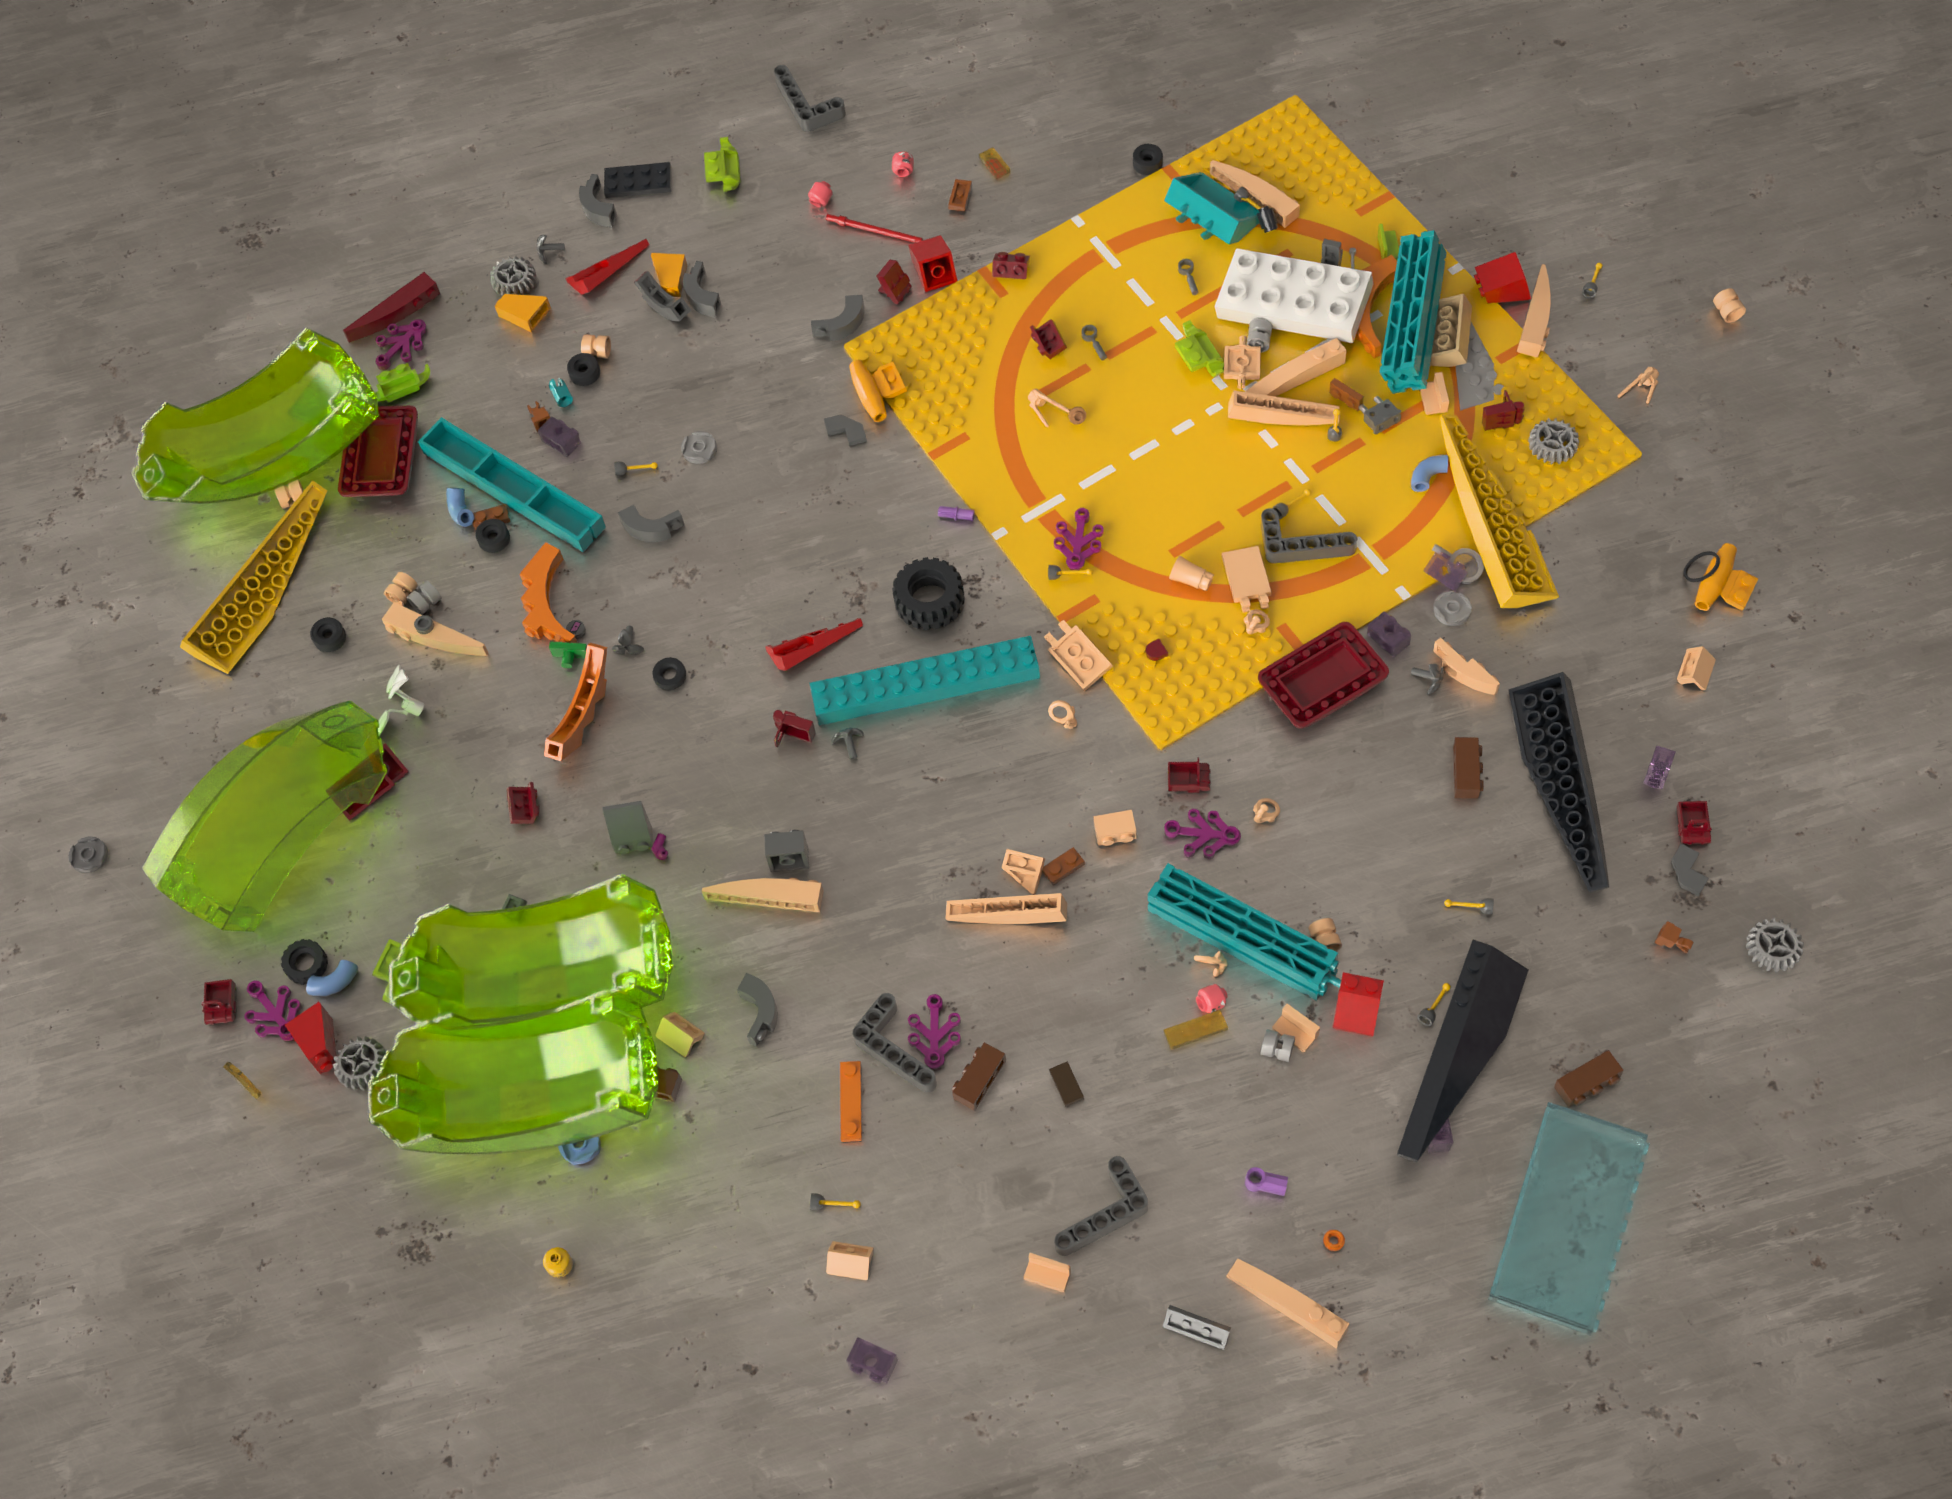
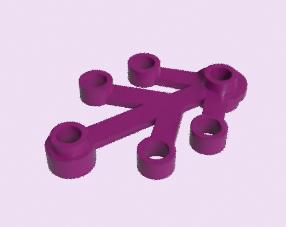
(415, 328)
(1078, 541)
(1205, 833)
(274, 1014)
(935, 1034)

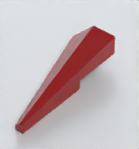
(592, 276)
(798, 649)

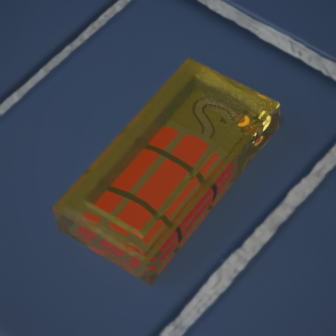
(994, 163)

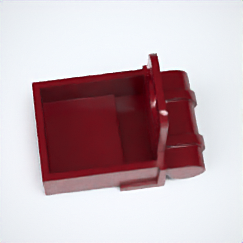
(894, 281)
(1503, 414)
(793, 726)
(1189, 776)
(1693, 822)
(219, 1002)

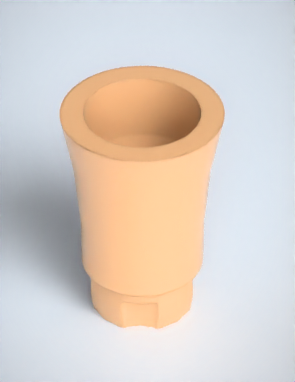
(1191, 574)

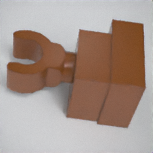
(540, 416)
(1669, 936)

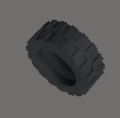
(295, 950)

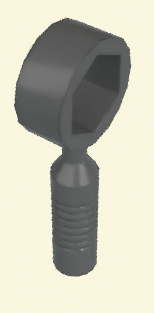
(1190, 279)
(1089, 338)

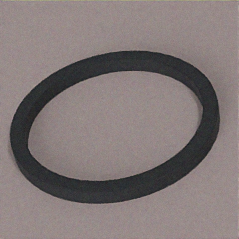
(1694, 559)

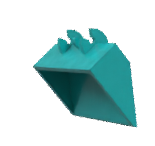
(1211, 207)

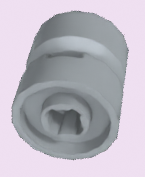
(1259, 334)
(421, 599)
(1270, 1044)

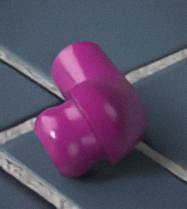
(658, 848)

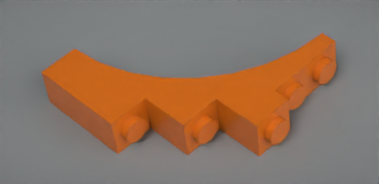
(1383, 275)
(536, 600)
(590, 690)

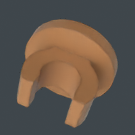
(1077, 415)

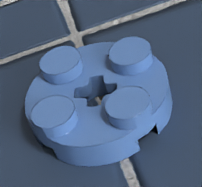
(581, 1155)

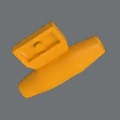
(873, 388)
(1732, 585)

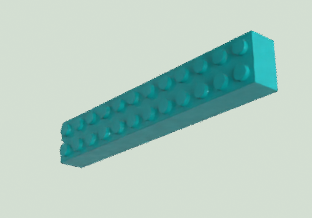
(512, 484)
(924, 680)

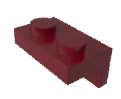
(1010, 265)
(1048, 339)
(522, 804)

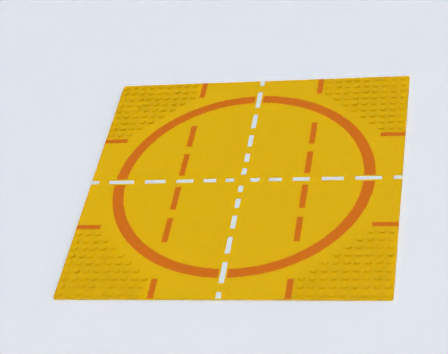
(1157, 440)

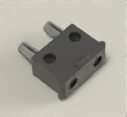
(1381, 416)

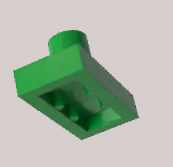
(568, 652)

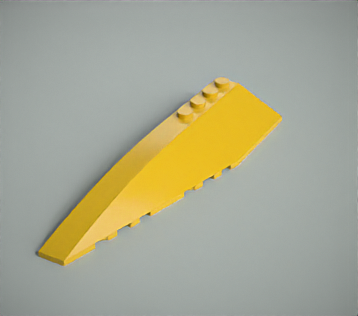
(1499, 533)
(256, 589)

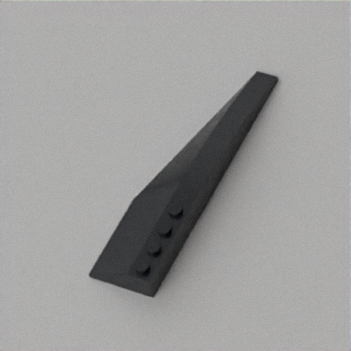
(1559, 765)
(1467, 1040)

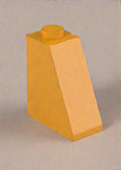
(670, 271)
(523, 310)

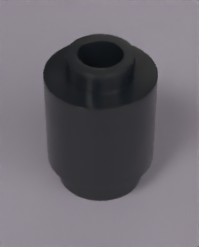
(1267, 219)

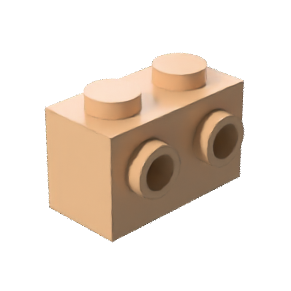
(1114, 828)

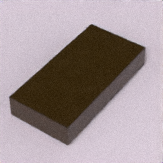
(1066, 1084)

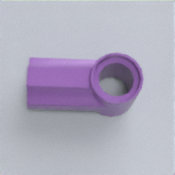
(1268, 1182)

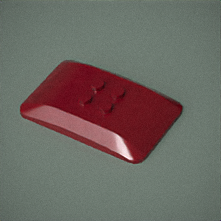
(381, 456)
(1323, 675)

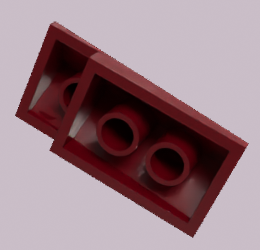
(395, 771)

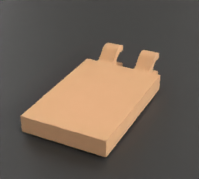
(1247, 577)
(1078, 656)

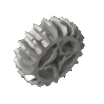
(513, 276)
(1554, 435)
(1762, 934)
(353, 1055)

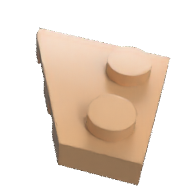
(1024, 869)

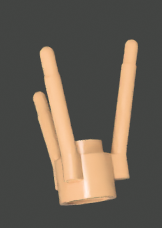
(1647, 378)
(1039, 399)

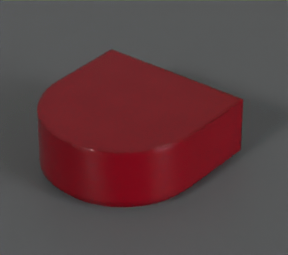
(1156, 651)

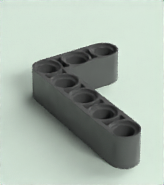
(807, 117)
(1301, 544)
(890, 1049)
(1107, 1214)

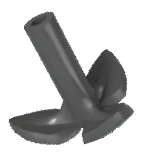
(541, 247)
(625, 640)
(1436, 674)
(847, 735)

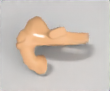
(1252, 624)
(1069, 720)
(1261, 811)
(1217, 959)

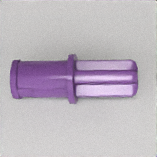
(956, 513)

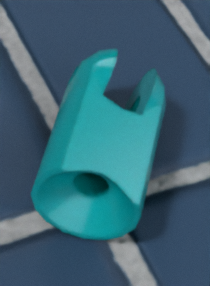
(560, 393)

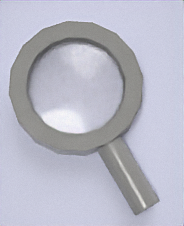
(1468, 558)

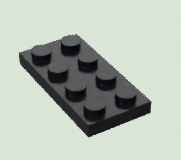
(637, 179)

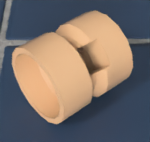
(1729, 305)
(596, 346)
(289, 494)
(401, 588)
(1325, 933)

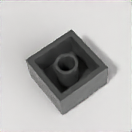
(786, 850)

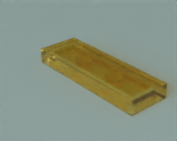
(1195, 1029)
(242, 1080)

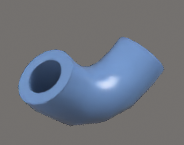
(1426, 469)
(457, 507)
(334, 982)

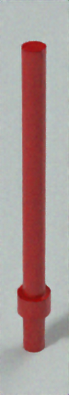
(844, 221)

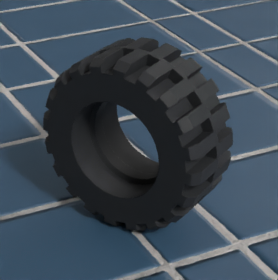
(922, 574)

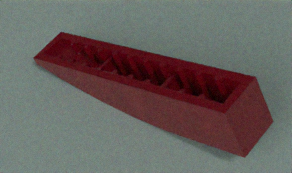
(394, 308)

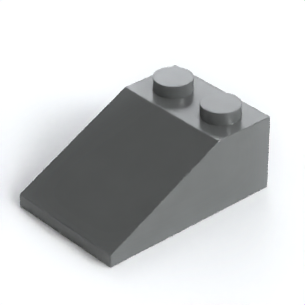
(628, 827)

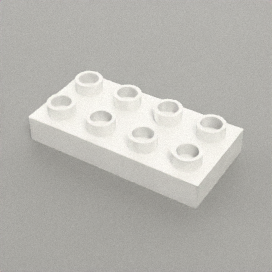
(1294, 295)

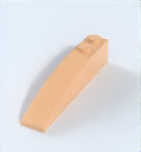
(1259, 191)
(1537, 318)
(1301, 369)
(1278, 410)
(401, 621)
(769, 892)
(1009, 910)
(1290, 1302)

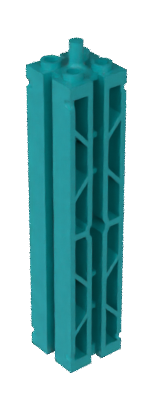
(1413, 312)
(1244, 932)

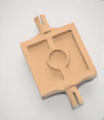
(1242, 362)

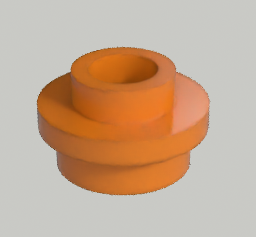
(1334, 1234)

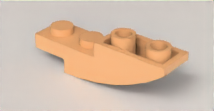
(1468, 673)

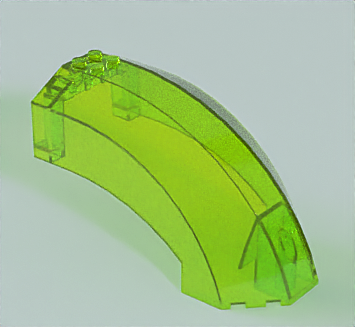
(260, 432)
(262, 811)
(533, 956)
(517, 1080)

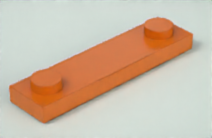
(850, 1101)

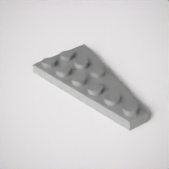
(1477, 376)

